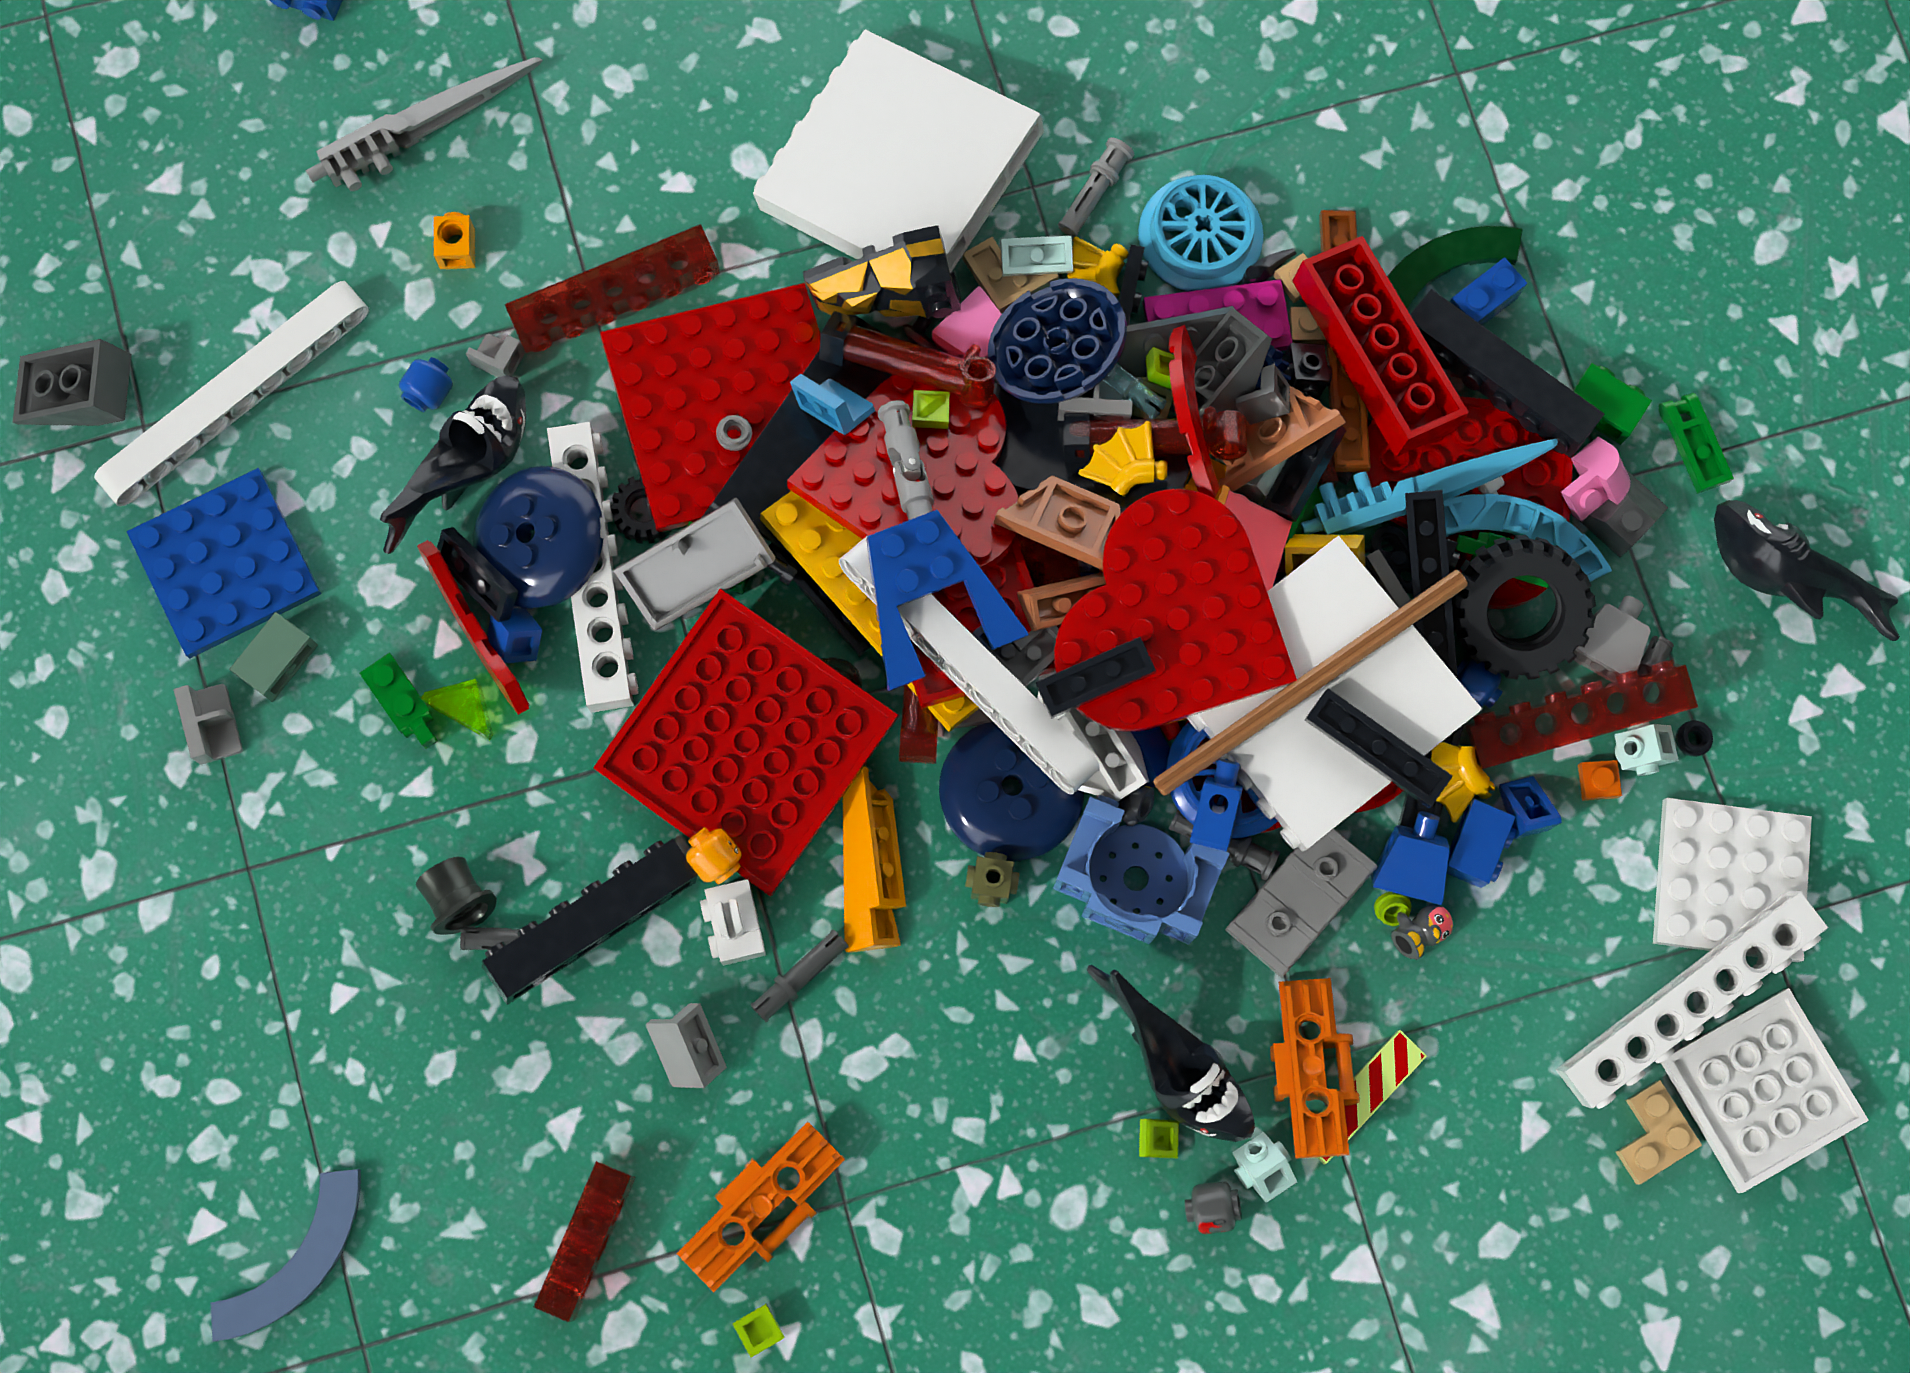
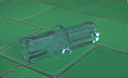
(1135, 391)

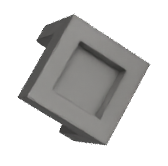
(497, 355)

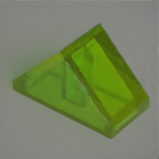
(463, 704)

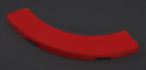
(1186, 408)
(477, 637)

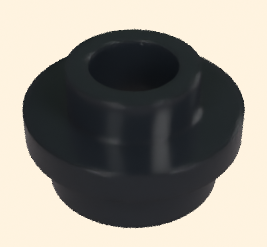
(1704, 735)

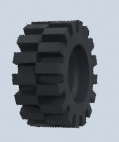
(622, 513)

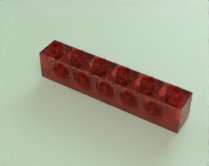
(621, 272)
(1674, 697)

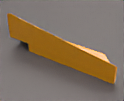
(870, 867)

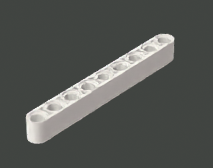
(231, 394)
(985, 682)

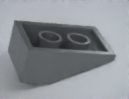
(1229, 362)
(73, 385)

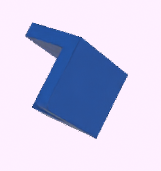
(515, 638)

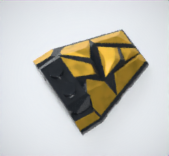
(894, 281)

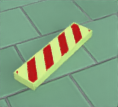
(1380, 1079)

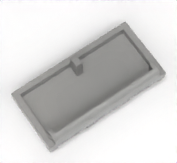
(695, 564)
(1300, 901)

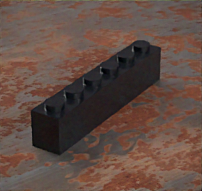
(1505, 375)
(1428, 567)
(589, 920)

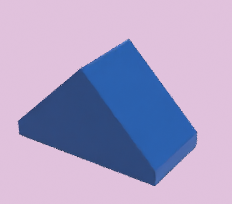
(1529, 805)

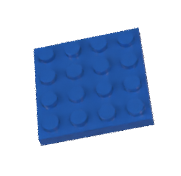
(223, 563)

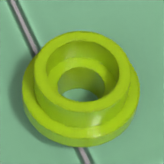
(1389, 905)

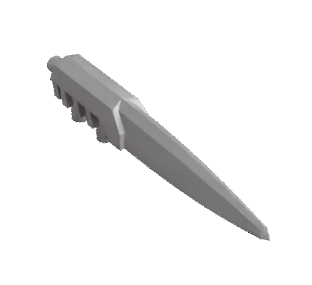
(406, 127)

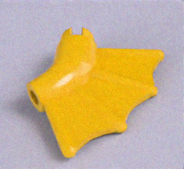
(1097, 265)
(1126, 460)
(1466, 781)

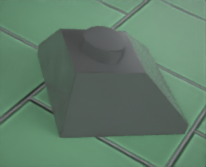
(1628, 521)

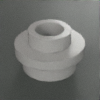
(737, 423)

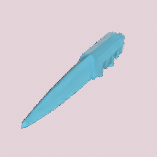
(1382, 504)

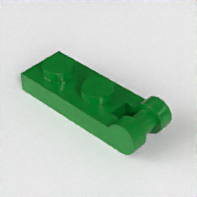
(1696, 443)

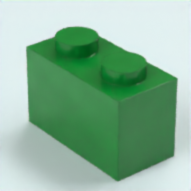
(1618, 401)

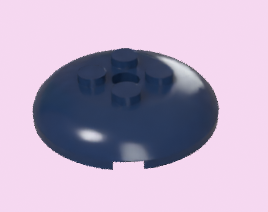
(1058, 341)
(564, 539)
(988, 817)

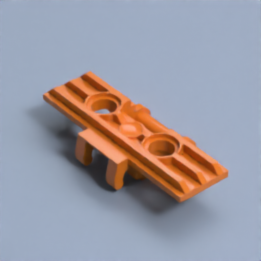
(1302, 1069)
(752, 1199)

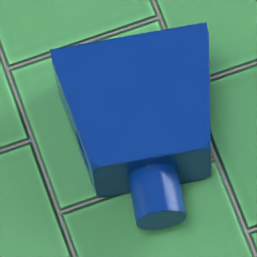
(1215, 822)
(1414, 861)

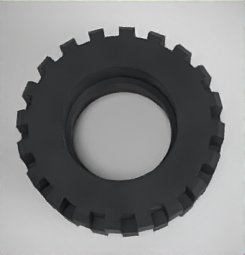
(1553, 642)

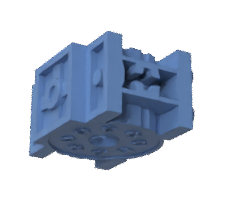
(1183, 898)

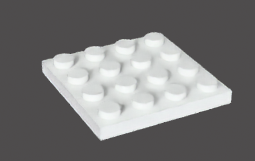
(1725, 869)
(1763, 1090)

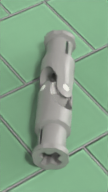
(903, 451)

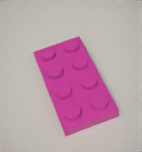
(1258, 302)

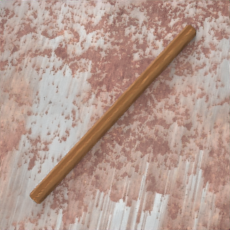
(1310, 682)

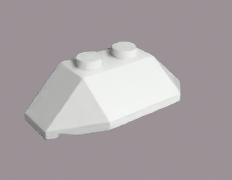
(1117, 752)

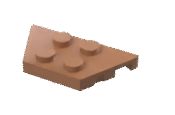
(1280, 438)
(1063, 519)

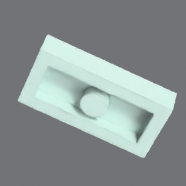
(1036, 255)

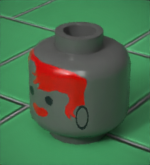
(1213, 1207)

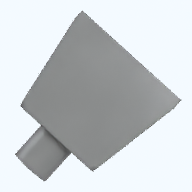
(1616, 640)

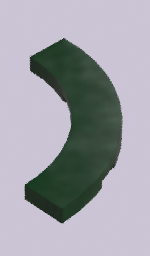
(1451, 251)

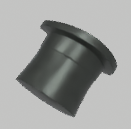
(455, 896)

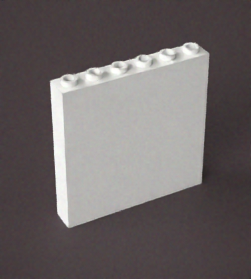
(897, 152)
(1401, 685)

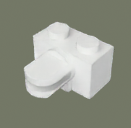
(734, 922)

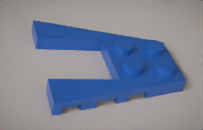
(919, 561)

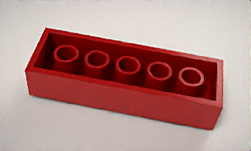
(1379, 346)

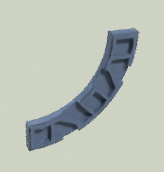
(304, 1271)

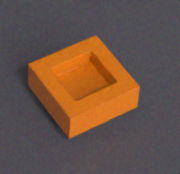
(1599, 780)

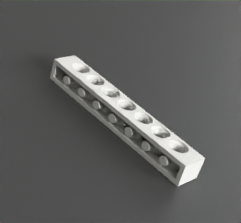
(600, 692)
(1803, 932)

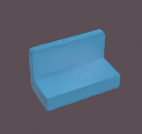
(831, 403)

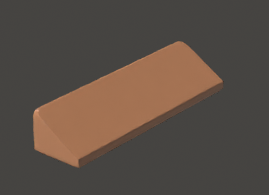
(1050, 603)

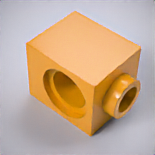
(459, 254)

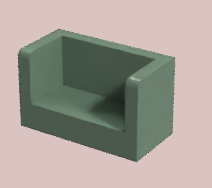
(273, 656)

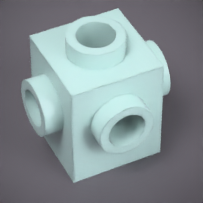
(1645, 748)
(1261, 1159)

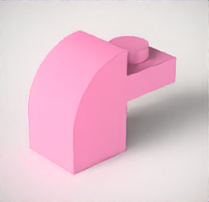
(1600, 478)

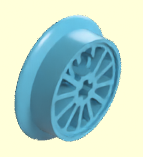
(1176, 268)

